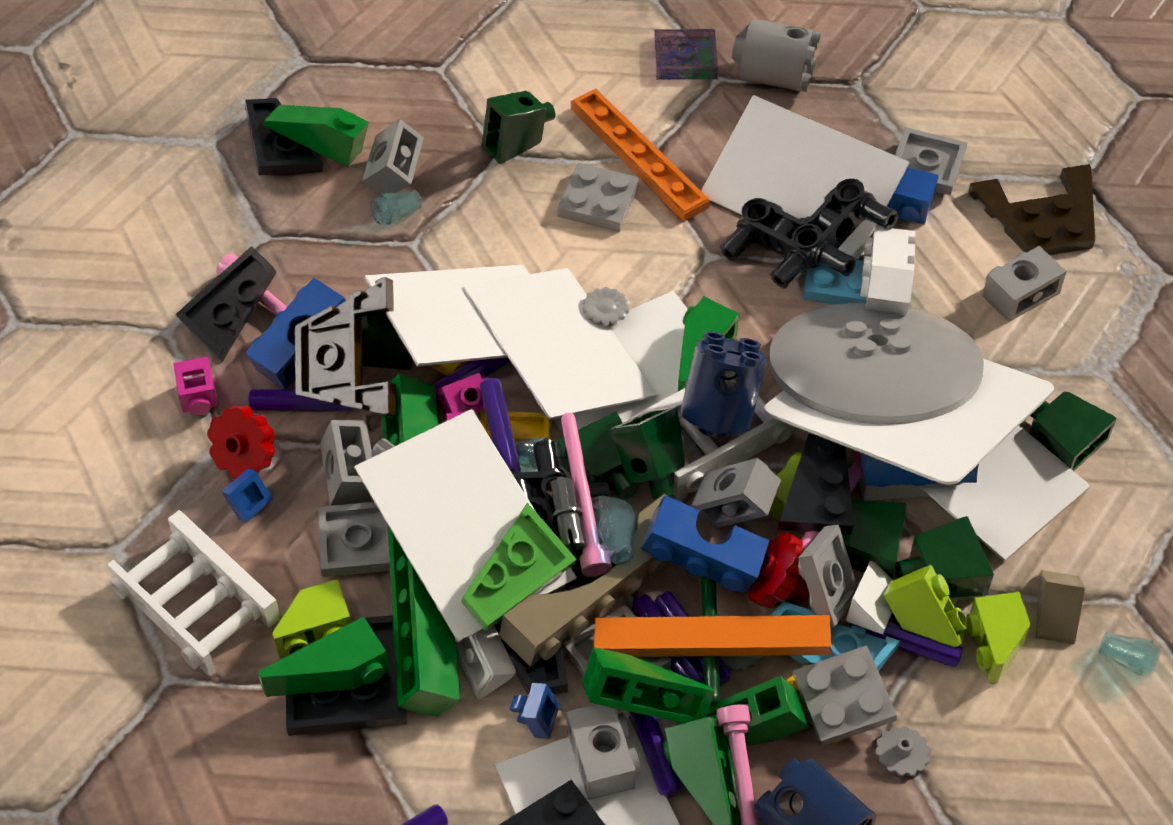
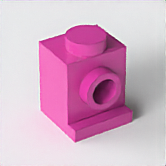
(199, 392)
(453, 398)

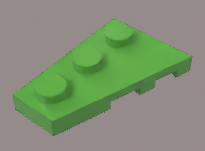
(520, 566)

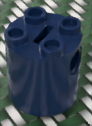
(723, 385)
(822, 796)

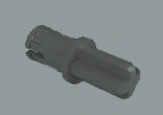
(567, 513)

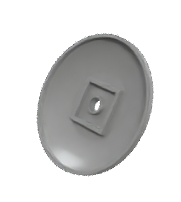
(876, 363)

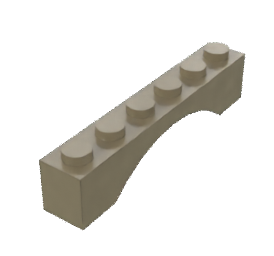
(546, 620)

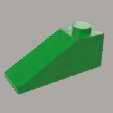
(322, 129)
(699, 319)
(332, 663)
(643, 688)
(773, 711)
(705, 767)

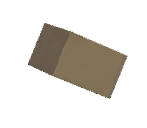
(1059, 606)

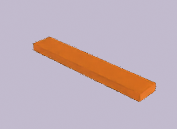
(640, 155)
(715, 635)

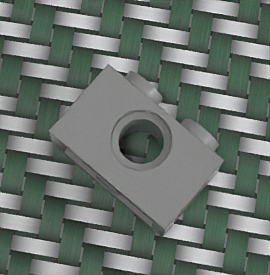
(393, 158)
(1023, 283)
(342, 448)
(736, 493)
(600, 771)

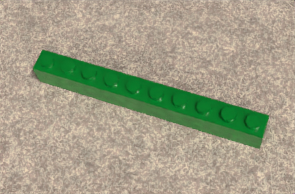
(422, 639)

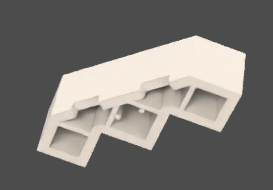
(888, 270)

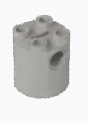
(776, 54)

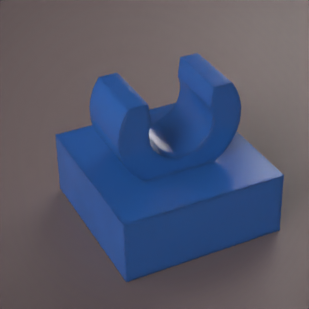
(247, 495)
(537, 710)

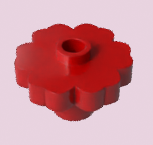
(241, 441)
(780, 573)

